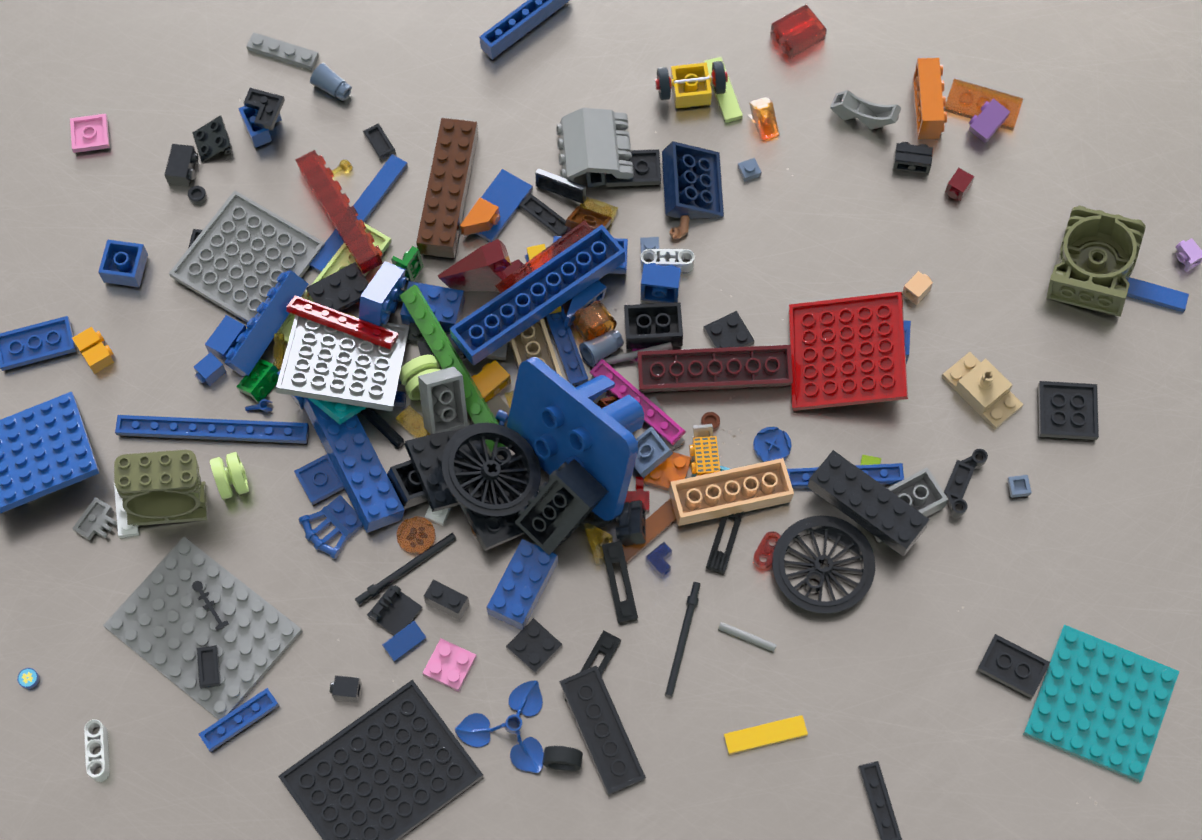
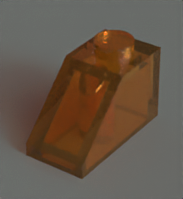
(764, 118)

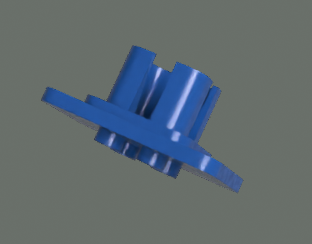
(568, 425)

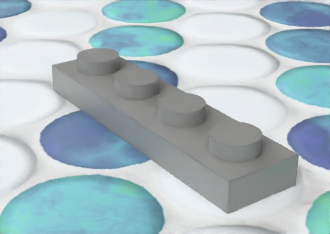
(282, 51)

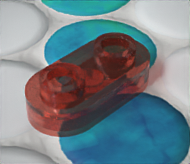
(766, 550)

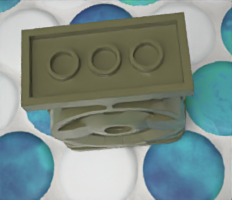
(1092, 283)
(160, 487)

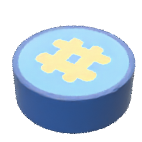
(28, 678)

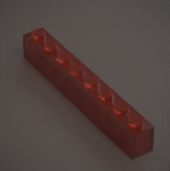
(339, 212)

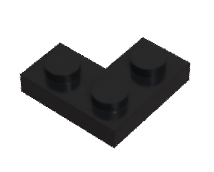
(267, 104)

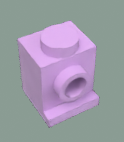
(1189, 254)

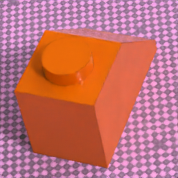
(480, 218)

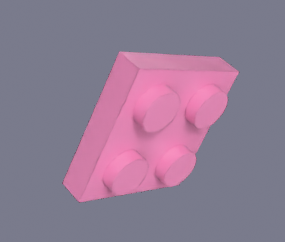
(89, 133)
(449, 664)

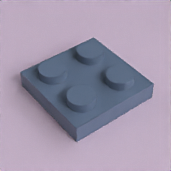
(651, 452)

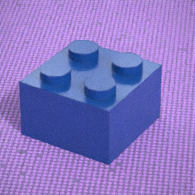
(123, 263)
(660, 283)

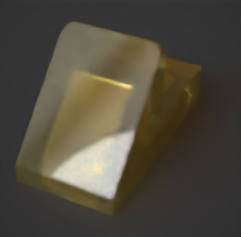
(596, 538)

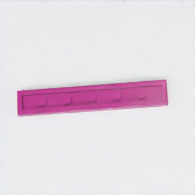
(652, 414)

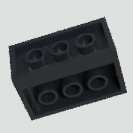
(560, 505)

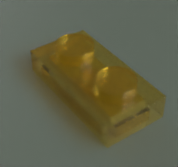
(600, 207)

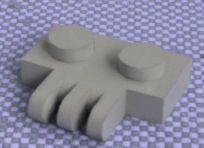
(95, 520)

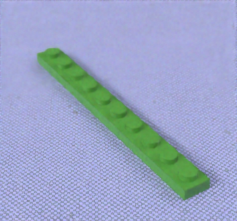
(447, 355)

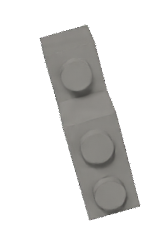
(872, 115)

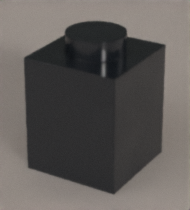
(346, 689)

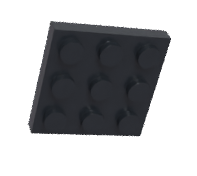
(1068, 410)

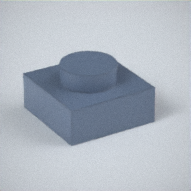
(749, 169)
(649, 243)
(1019, 486)

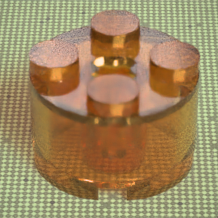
(593, 321)

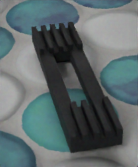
(717, 559)
(626, 609)
(607, 645)

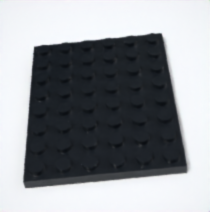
(382, 771)

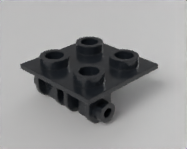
(212, 139)
(394, 610)

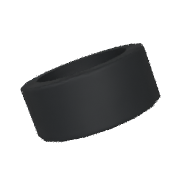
(562, 758)

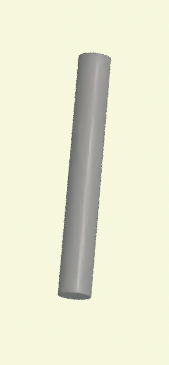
(747, 637)

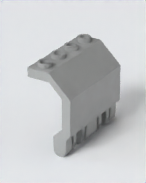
(594, 143)

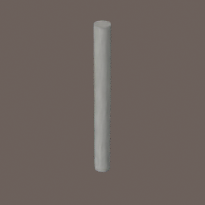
(633, 355)

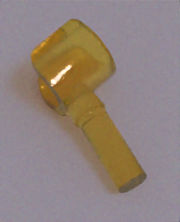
(343, 165)

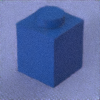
(209, 369)

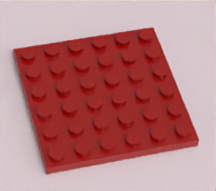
(848, 351)

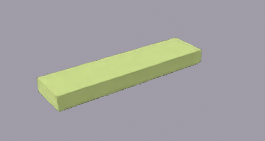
(727, 101)

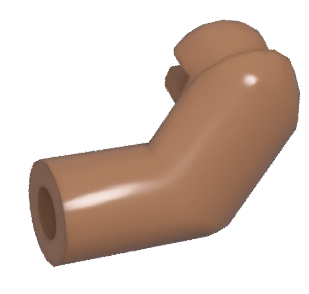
(680, 231)

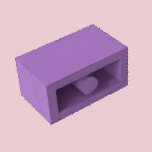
(989, 120)

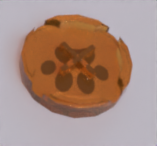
(416, 535)

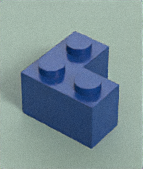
(257, 134)

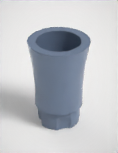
(330, 82)
(600, 347)

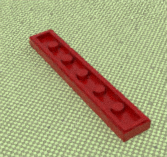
(342, 322)

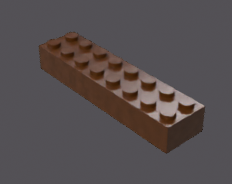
(447, 188)

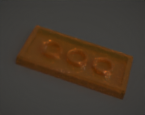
(967, 99)

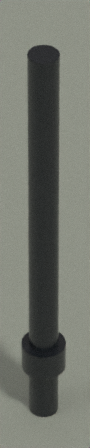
(373, 590)
(692, 603)

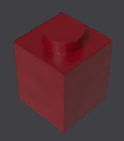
(959, 184)

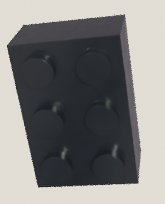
(653, 325)

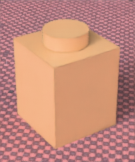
(917, 287)

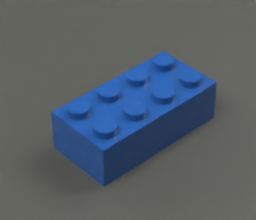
(522, 584)

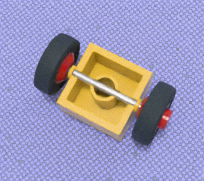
(691, 83)

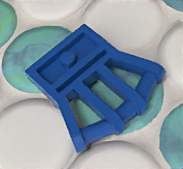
(338, 514)

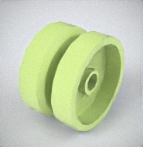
(414, 368)
(226, 476)

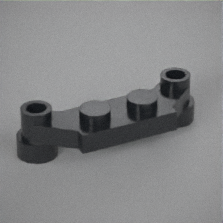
(960, 479)

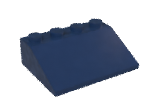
(692, 182)

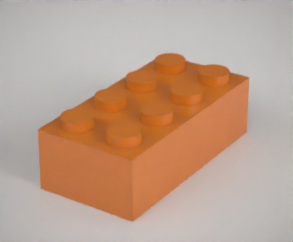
(929, 98)

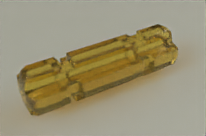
(278, 350)

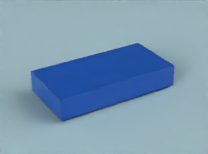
(404, 641)

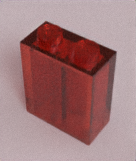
(798, 31)

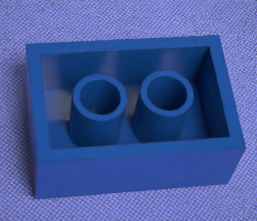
(382, 294)
(444, 302)

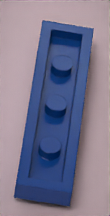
(238, 719)

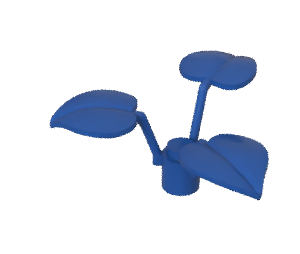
(527, 754)

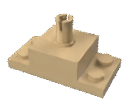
(983, 389)

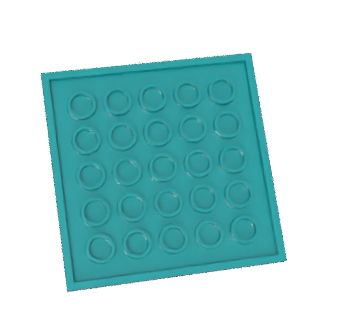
(1101, 703)

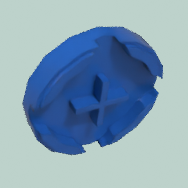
(772, 444)

